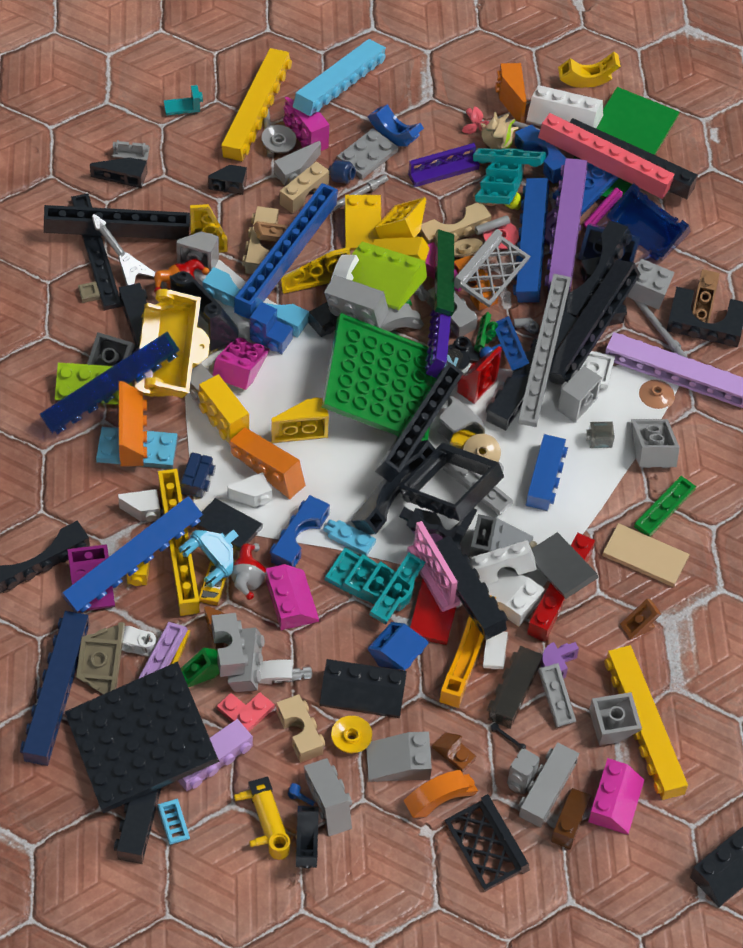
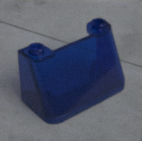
(657, 228)

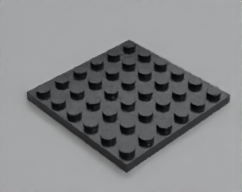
(141, 737)

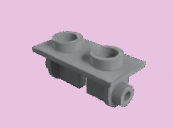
(136, 150)

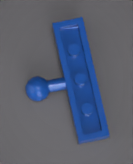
(509, 343)

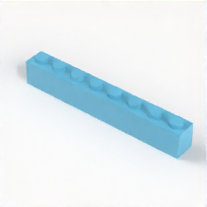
(339, 77)

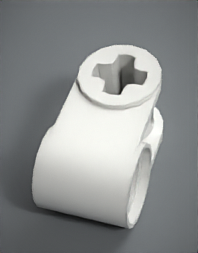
(137, 640)

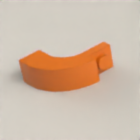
(439, 790)

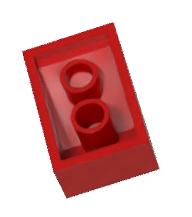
(480, 376)

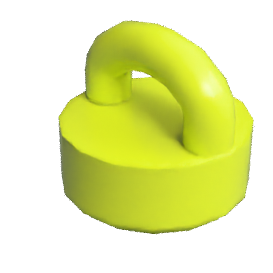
(516, 202)

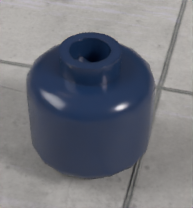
(342, 171)

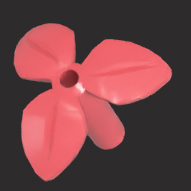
(476, 117)

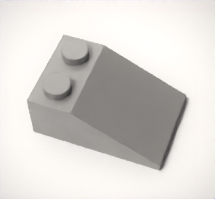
(654, 443)
(400, 758)

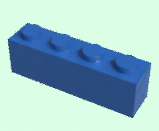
(546, 471)

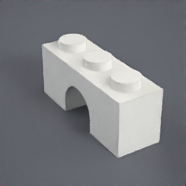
(516, 556)

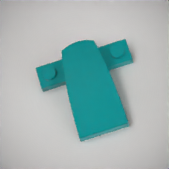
(504, 173)
(376, 582)

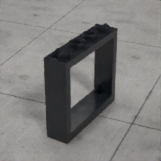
(444, 454)

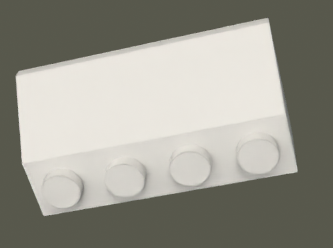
(564, 105)

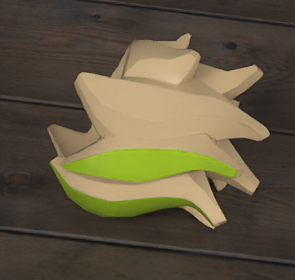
(498, 133)

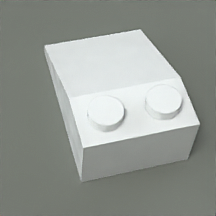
(516, 595)

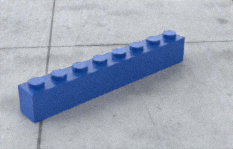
(532, 239)
(132, 554)

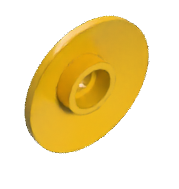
(355, 727)

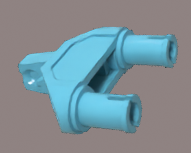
(218, 550)

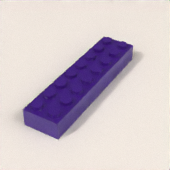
(437, 343)

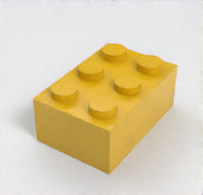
(222, 408)

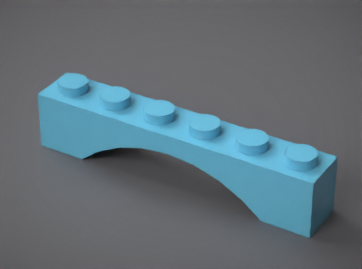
(222, 288)

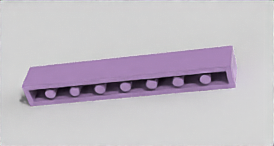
(676, 369)

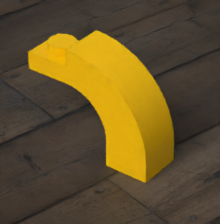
(589, 75)

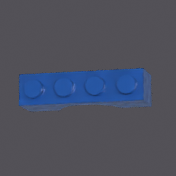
(528, 140)
(311, 515)

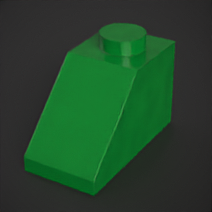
(201, 667)

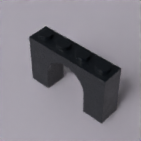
(685, 323)

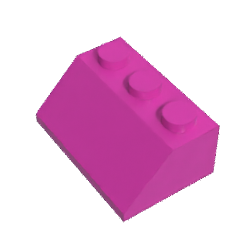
(291, 596)
(616, 797)

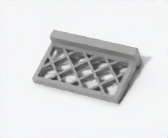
(481, 257)

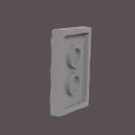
(368, 152)

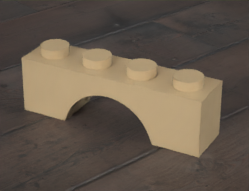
(474, 215)
(255, 251)

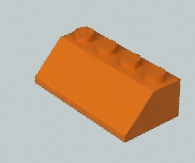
(131, 426)

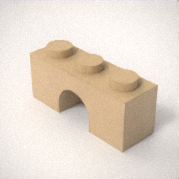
(294, 194)
(295, 713)

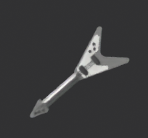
(129, 265)

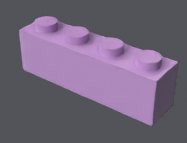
(227, 744)

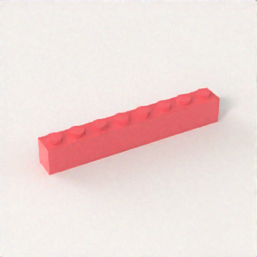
(606, 155)

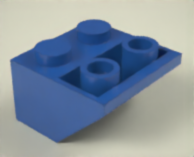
(397, 646)

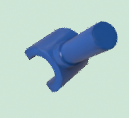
(294, 793)

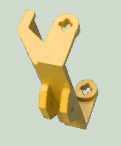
(181, 322)

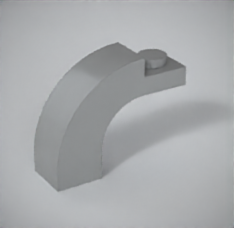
(402, 318)

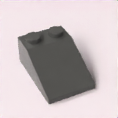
(109, 350)

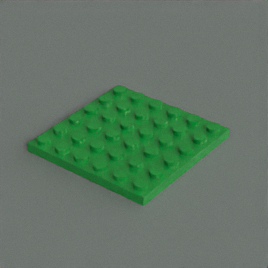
(375, 376)

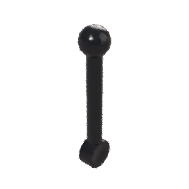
(495, 728)

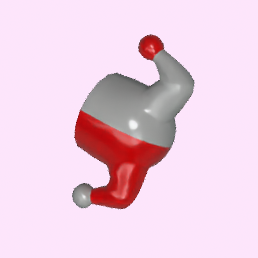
(247, 571)

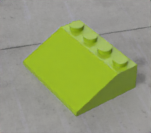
(389, 272)

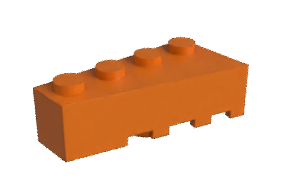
(277, 465)

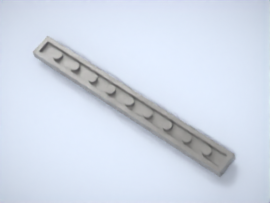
(544, 351)

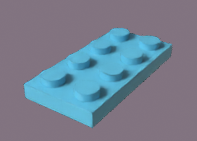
(160, 448)

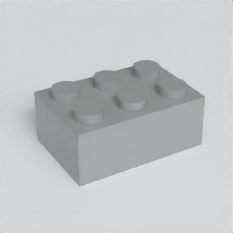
(356, 301)

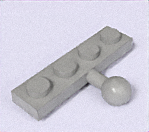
(495, 499)

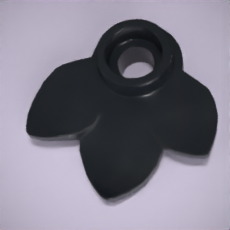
(467, 351)

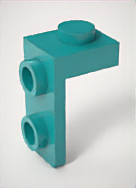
(184, 105)

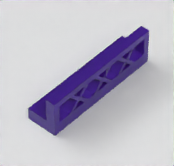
(443, 167)

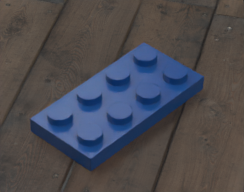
(595, 186)

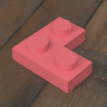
(247, 714)

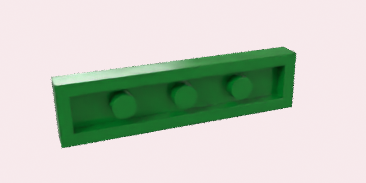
(665, 506)

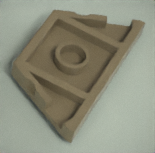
(101, 658)

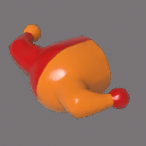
(190, 267)

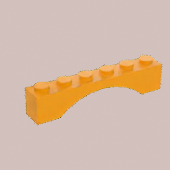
(462, 666)

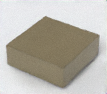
(89, 292)

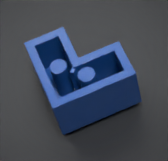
(269, 331)

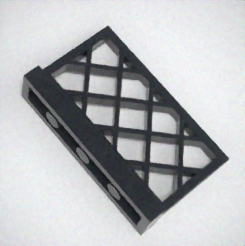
(504, 837)

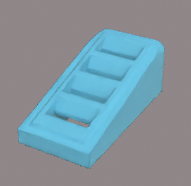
(173, 804)

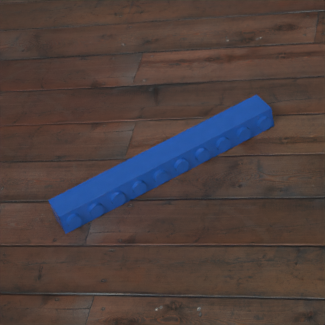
(285, 250)

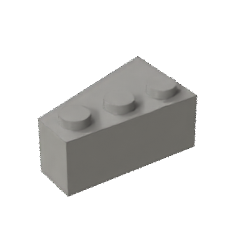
(329, 795)

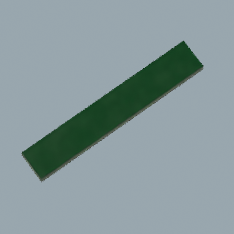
(444, 272)

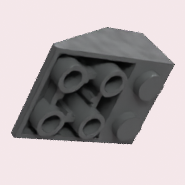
(493, 534)

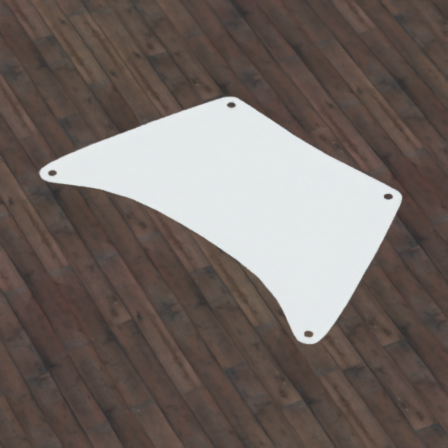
(344, 464)

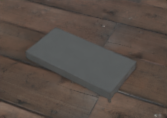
(563, 565)

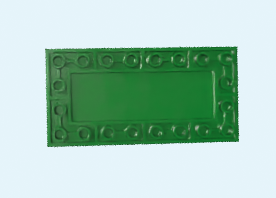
(637, 123)

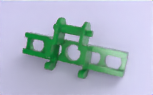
(482, 336)

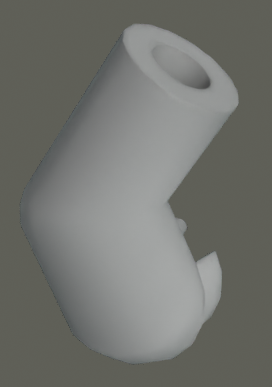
(527, 323)

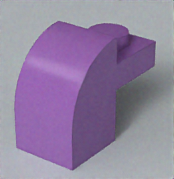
(561, 655)

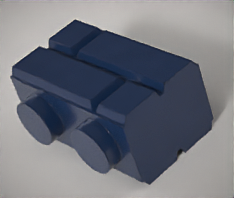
(197, 474)

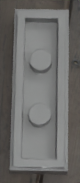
(557, 695)

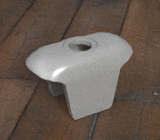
(459, 417)

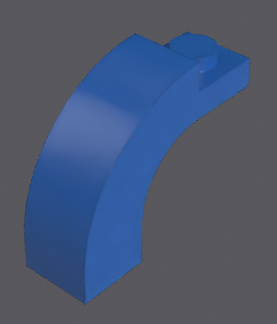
(393, 129)

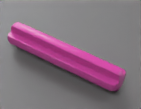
(604, 207)

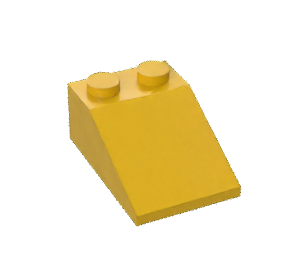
(361, 218)
(402, 220)
(301, 422)

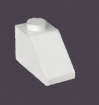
(251, 491)
(141, 505)

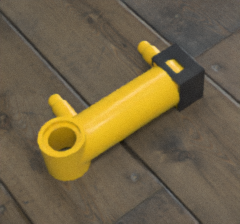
(261, 795)

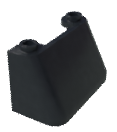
(221, 327)

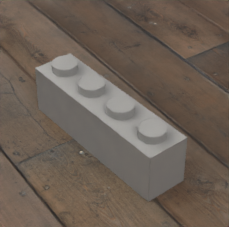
(548, 785)

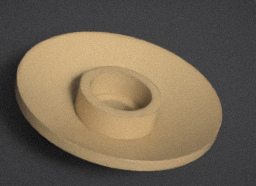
(467, 247)
(484, 441)

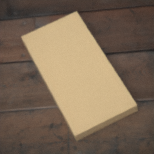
(646, 555)

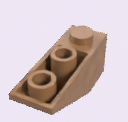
(705, 295)

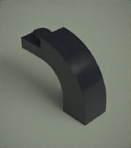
(307, 836)

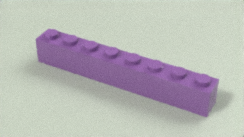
(567, 219)

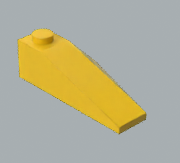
(204, 220)
(314, 273)

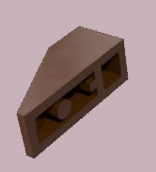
(570, 818)

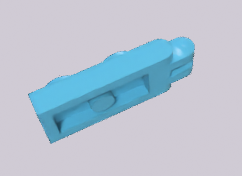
(349, 536)

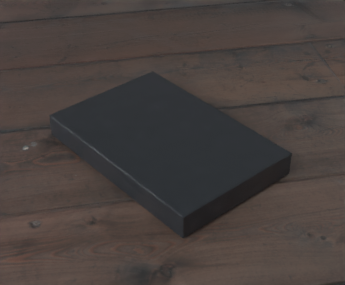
(222, 518)

